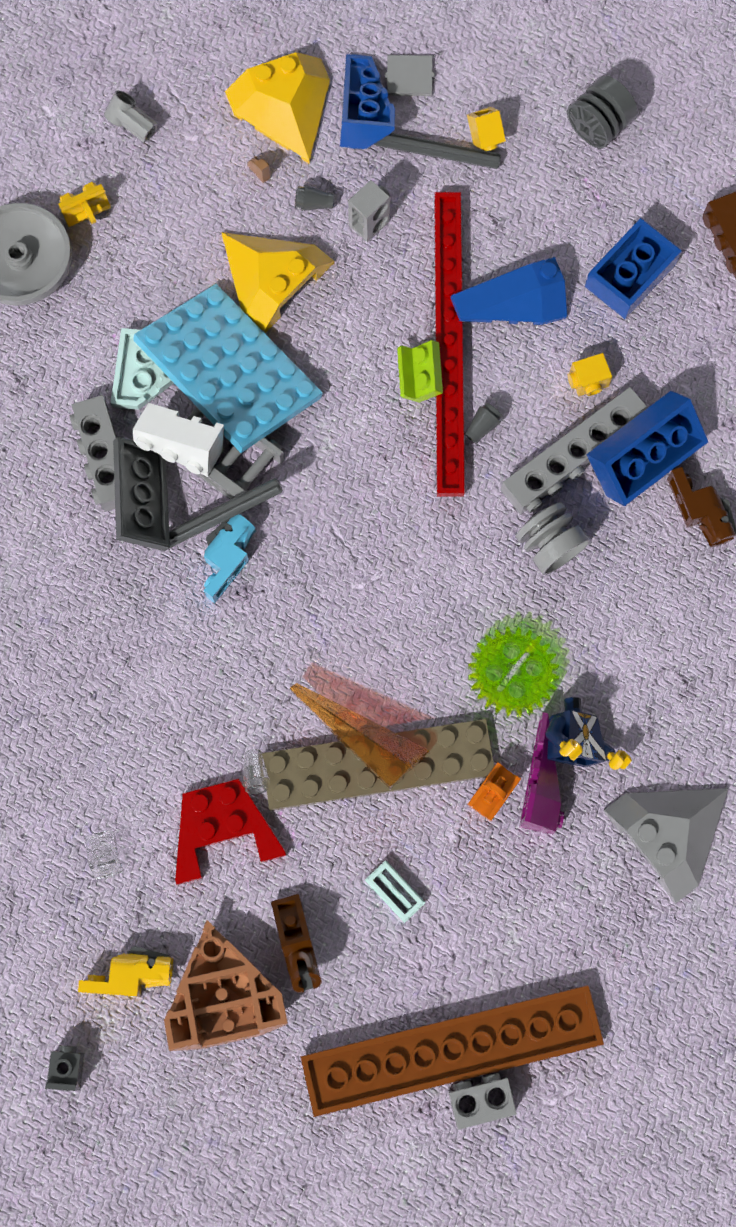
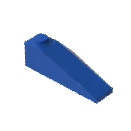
(366, 106)
(523, 295)

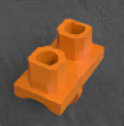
(494, 791)

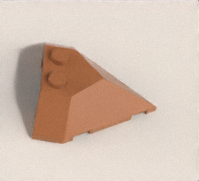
(221, 998)

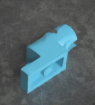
(226, 554)

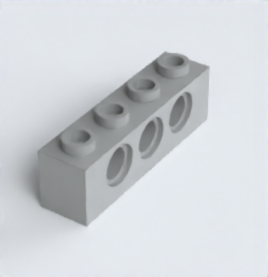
(96, 413)

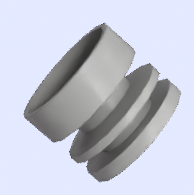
(549, 534)

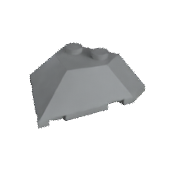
(671, 832)

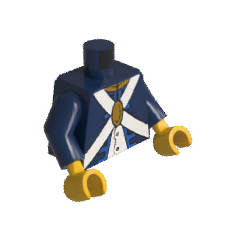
(578, 740)

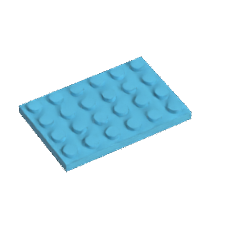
(228, 367)

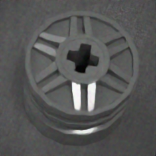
(602, 111)

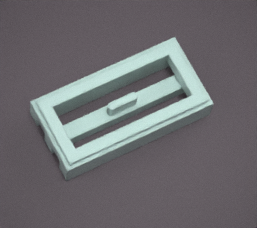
(411, 909)

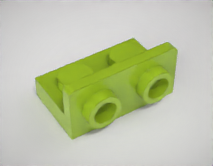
(420, 371)

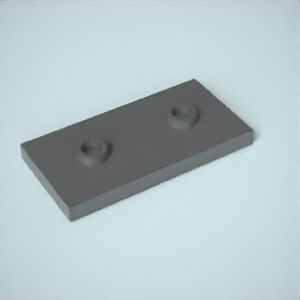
(140, 496)

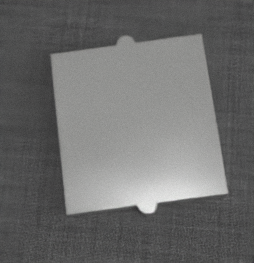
(409, 75)

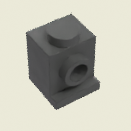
(72, 1079)

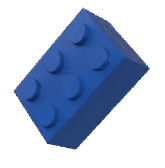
(632, 268)

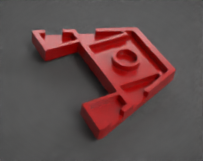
(217, 816)

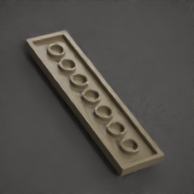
(335, 773)

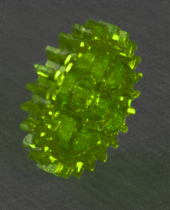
(533, 687)

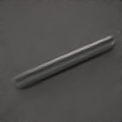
(440, 150)
(225, 511)

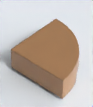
(260, 168)

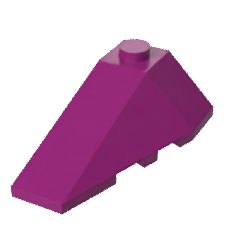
(542, 795)

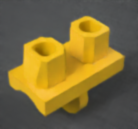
(84, 205)

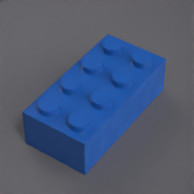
(647, 448)

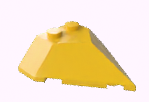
(283, 100)
(270, 273)

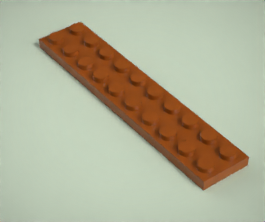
(451, 1050)

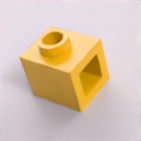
(486, 128)
(589, 375)

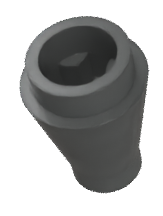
(312, 198)
(483, 422)

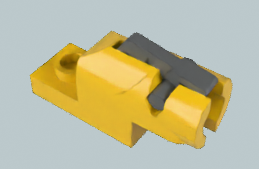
(130, 972)

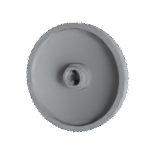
(32, 253)

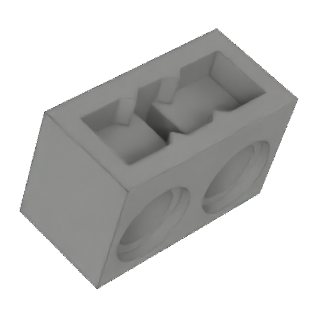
(369, 210)
(483, 1110)

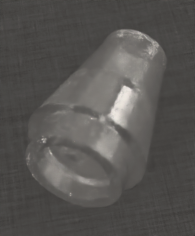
(255, 774)

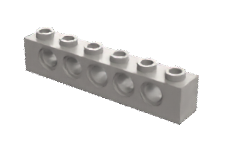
(516, 487)

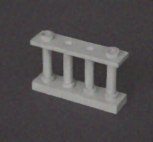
(217, 476)

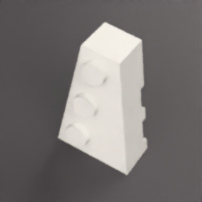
(179, 439)

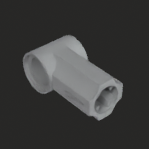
(124, 113)

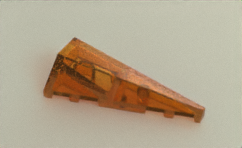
(379, 748)

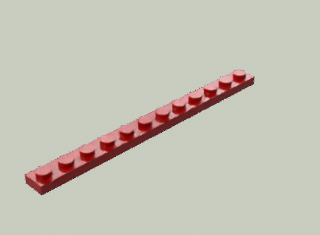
(450, 338)

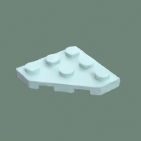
(136, 375)

